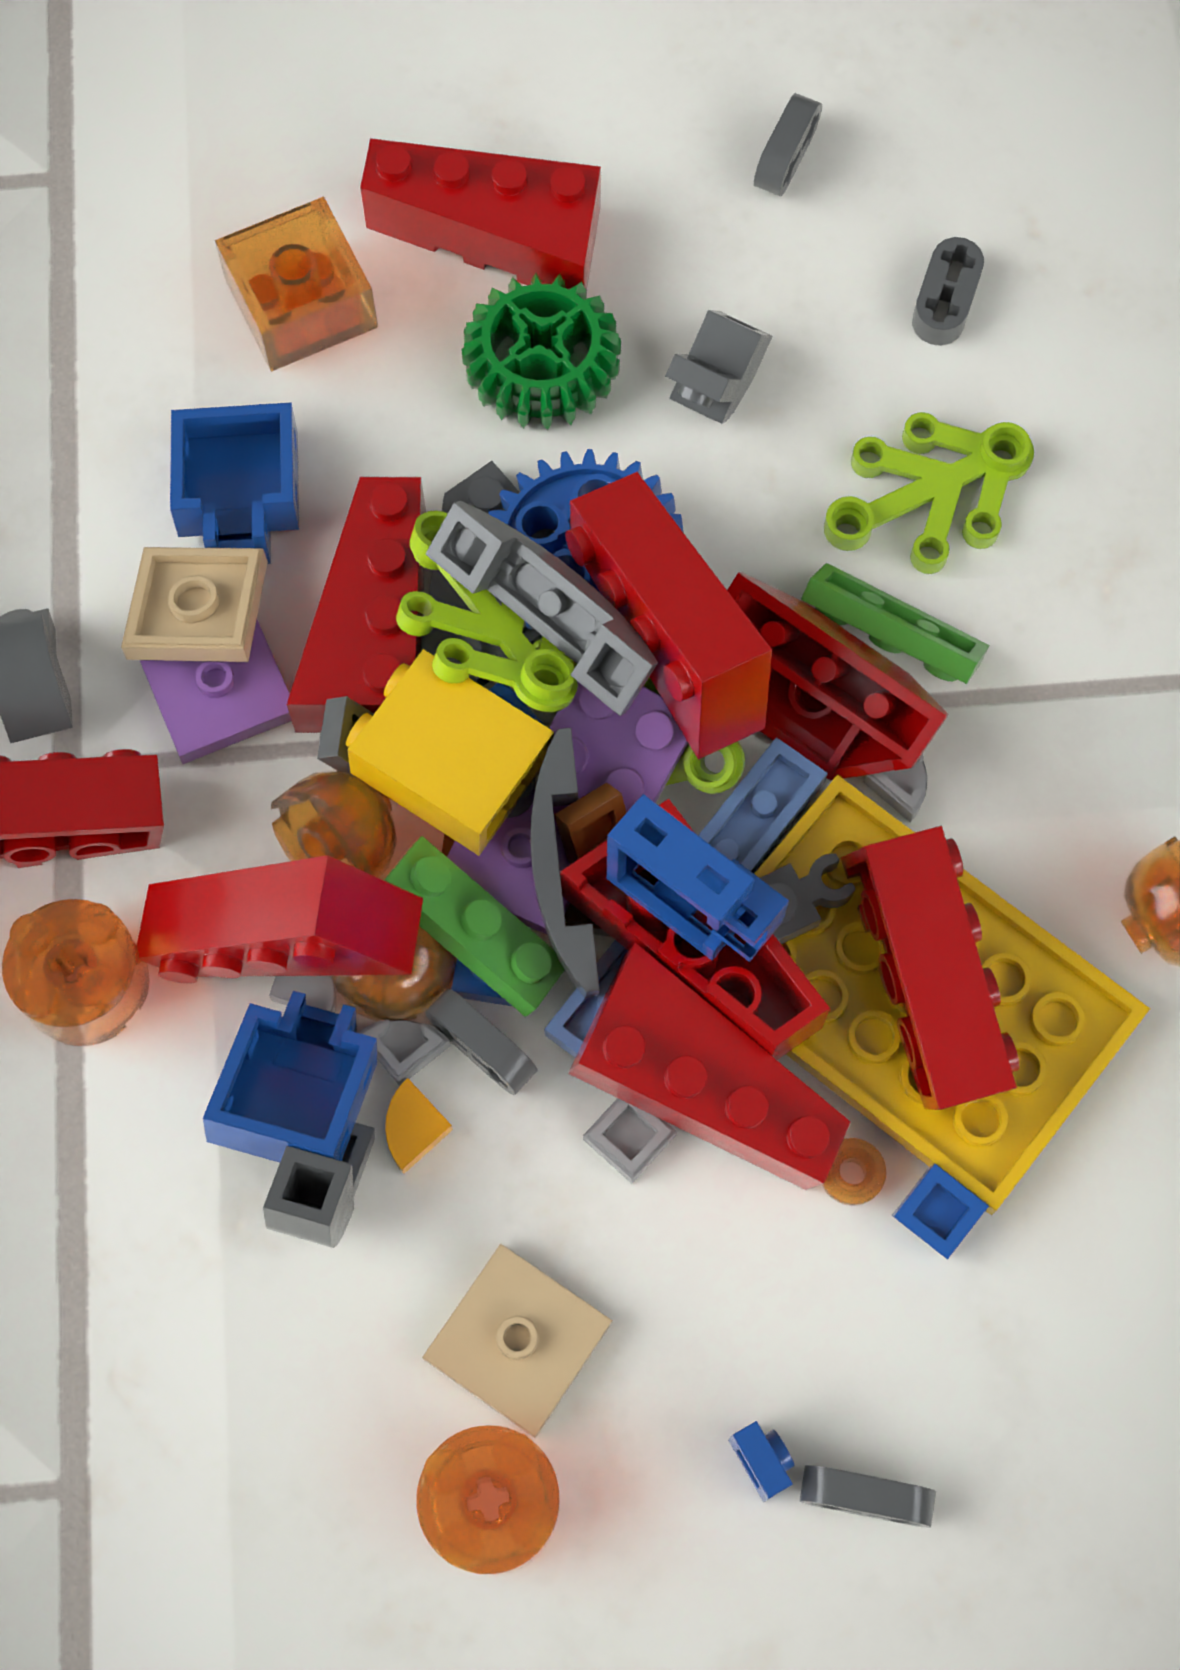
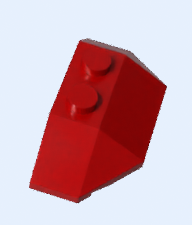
(833, 691)

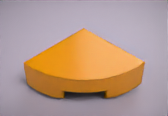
(413, 1126)

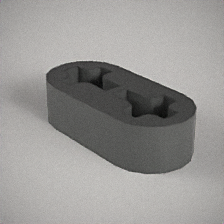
(787, 144)
(958, 294)
(481, 1041)
(868, 1496)

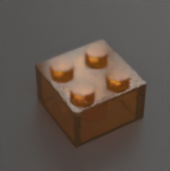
(297, 283)

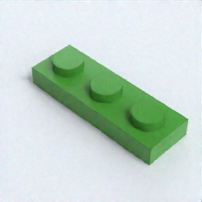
(895, 624)
(477, 928)

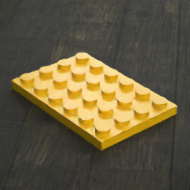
(1052, 1004)

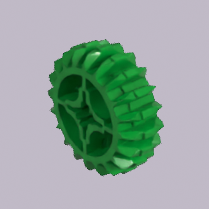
(538, 372)

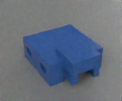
(234, 474)
(690, 880)
(292, 1082)

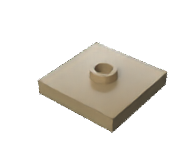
(195, 604)
(517, 1340)

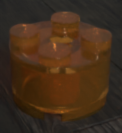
(49, 947)
(454, 1479)

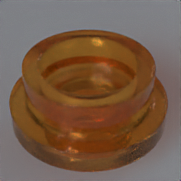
(874, 1172)

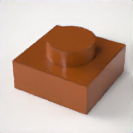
(589, 820)

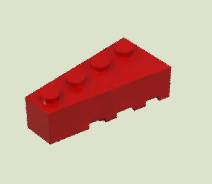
(486, 207)
(355, 628)
(706, 648)
(79, 806)
(280, 922)
(934, 967)
(761, 997)
(698, 1071)

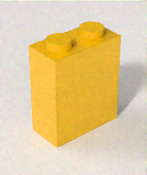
(448, 752)

